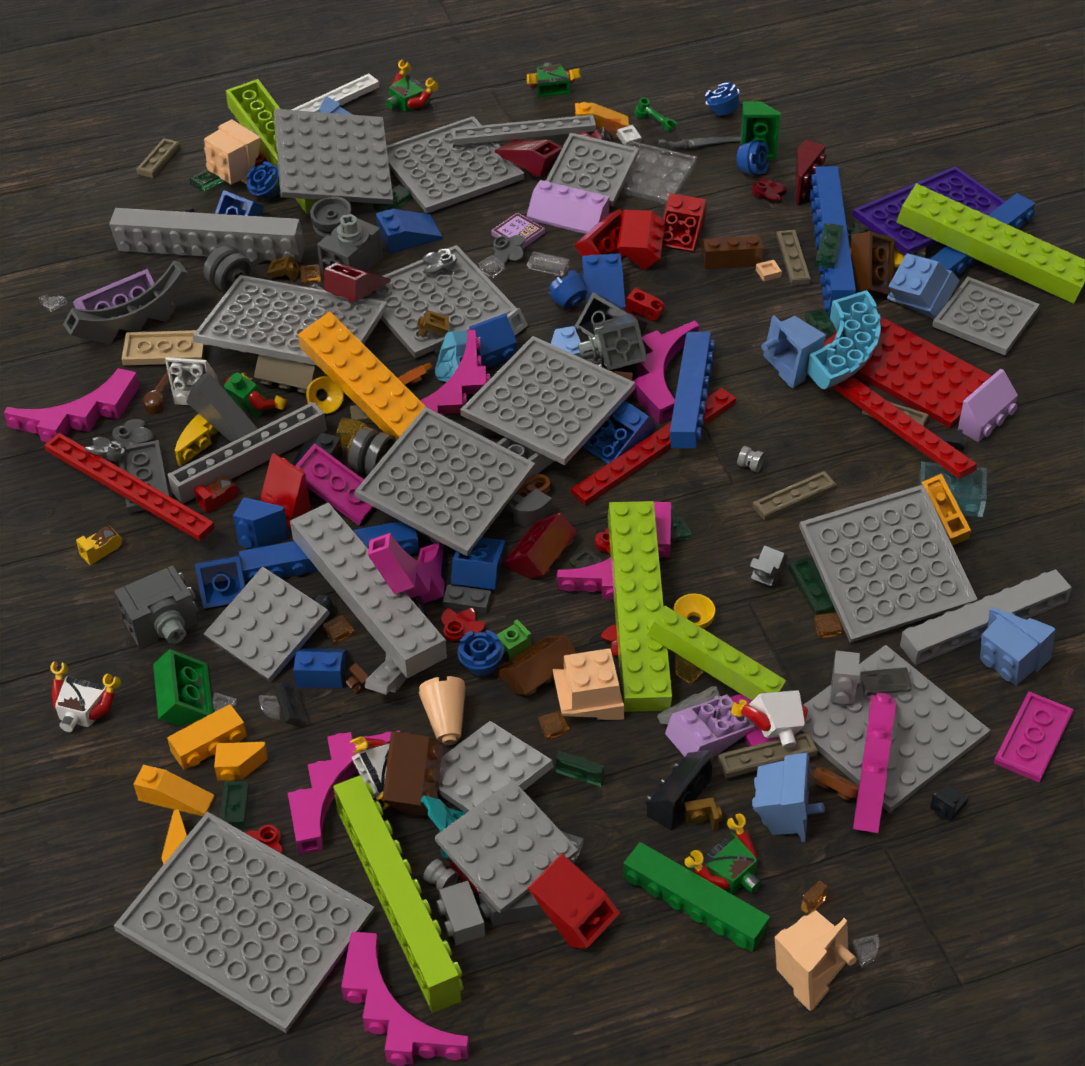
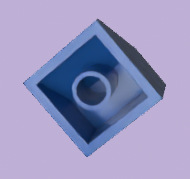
(236, 205)
(496, 340)
(260, 523)
(219, 580)
(320, 667)

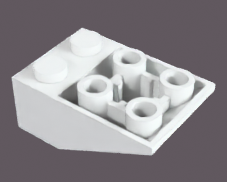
(184, 374)

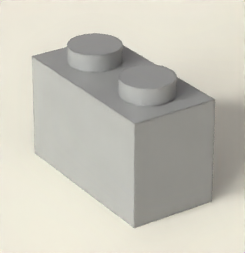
(844, 677)
(461, 912)

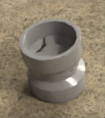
(751, 459)
(438, 874)

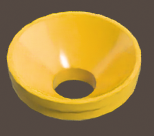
(334, 394)
(697, 606)

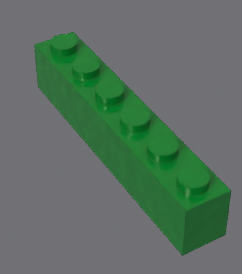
(696, 897)

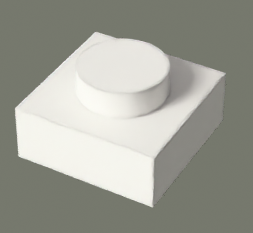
(628, 133)

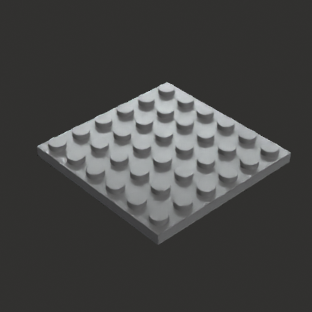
(332, 156)
(449, 173)
(459, 293)
(548, 400)
(445, 480)
(887, 563)
(926, 732)

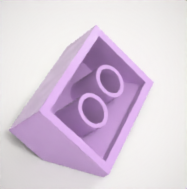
(988, 406)

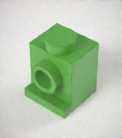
(514, 639)

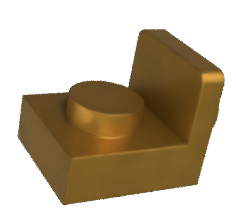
(284, 266)
(433, 322)
(702, 810)

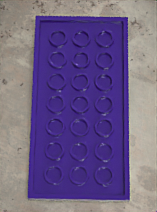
(952, 183)

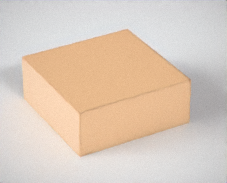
(768, 270)

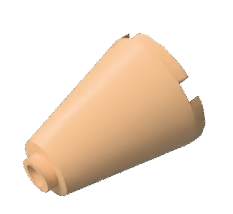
(444, 707)

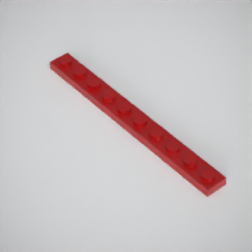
(906, 427)
(642, 453)
(130, 487)

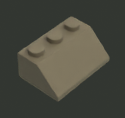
(286, 372)

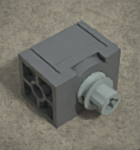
(351, 244)
(615, 343)
(157, 607)

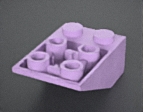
(707, 727)

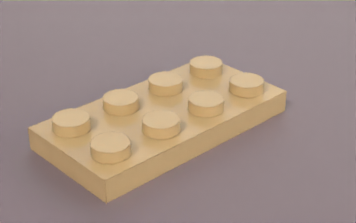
(154, 347)

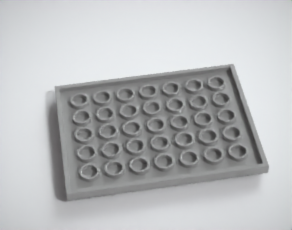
(269, 315)
(245, 921)

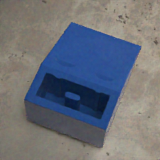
(619, 433)

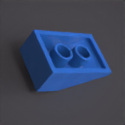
(406, 229)
(604, 277)
(480, 566)

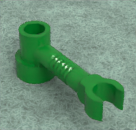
(643, 109)

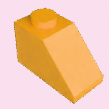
(238, 760)

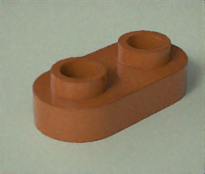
(537, 481)
(844, 788)

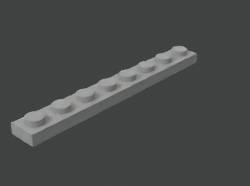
(523, 129)

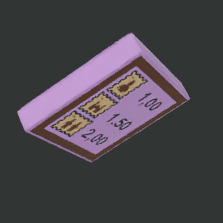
(519, 226)

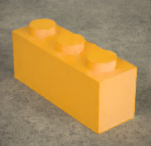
(200, 738)

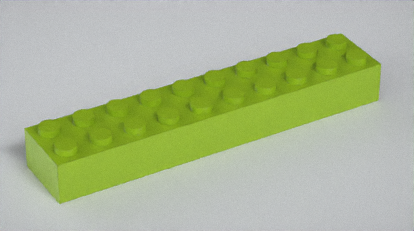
(255, 111)
(993, 242)
(637, 604)
(399, 894)

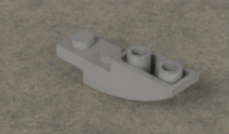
(385, 677)

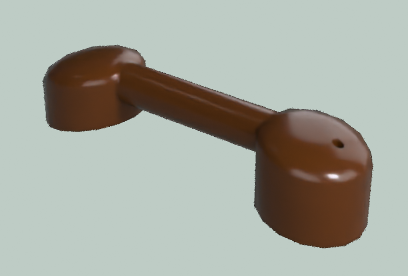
(153, 400)

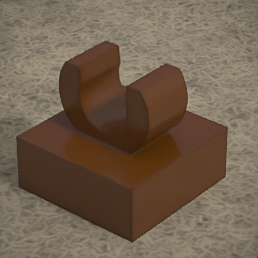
(358, 681)

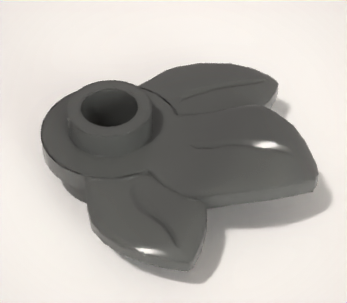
(508, 248)
(441, 260)
(132, 433)
(111, 449)

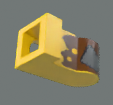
(99, 544)

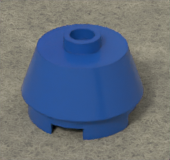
(724, 99)
(752, 158)
(264, 181)
(568, 290)
(480, 652)

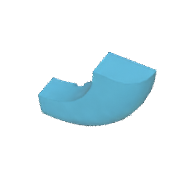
(854, 343)

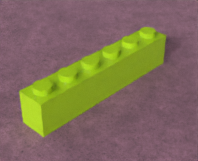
(713, 655)

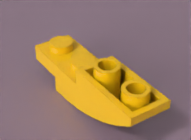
(194, 439)

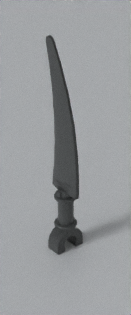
(695, 142)

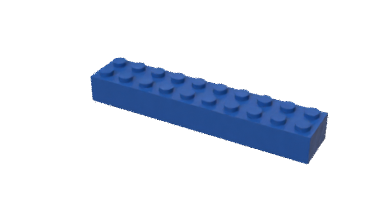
(829, 209)

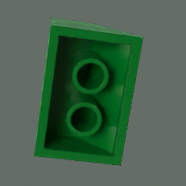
(761, 124)
(182, 688)

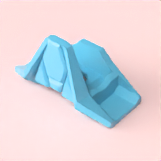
(450, 354)

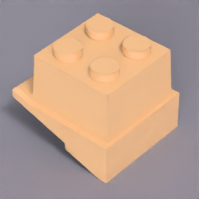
(231, 151)
(589, 686)
(812, 955)

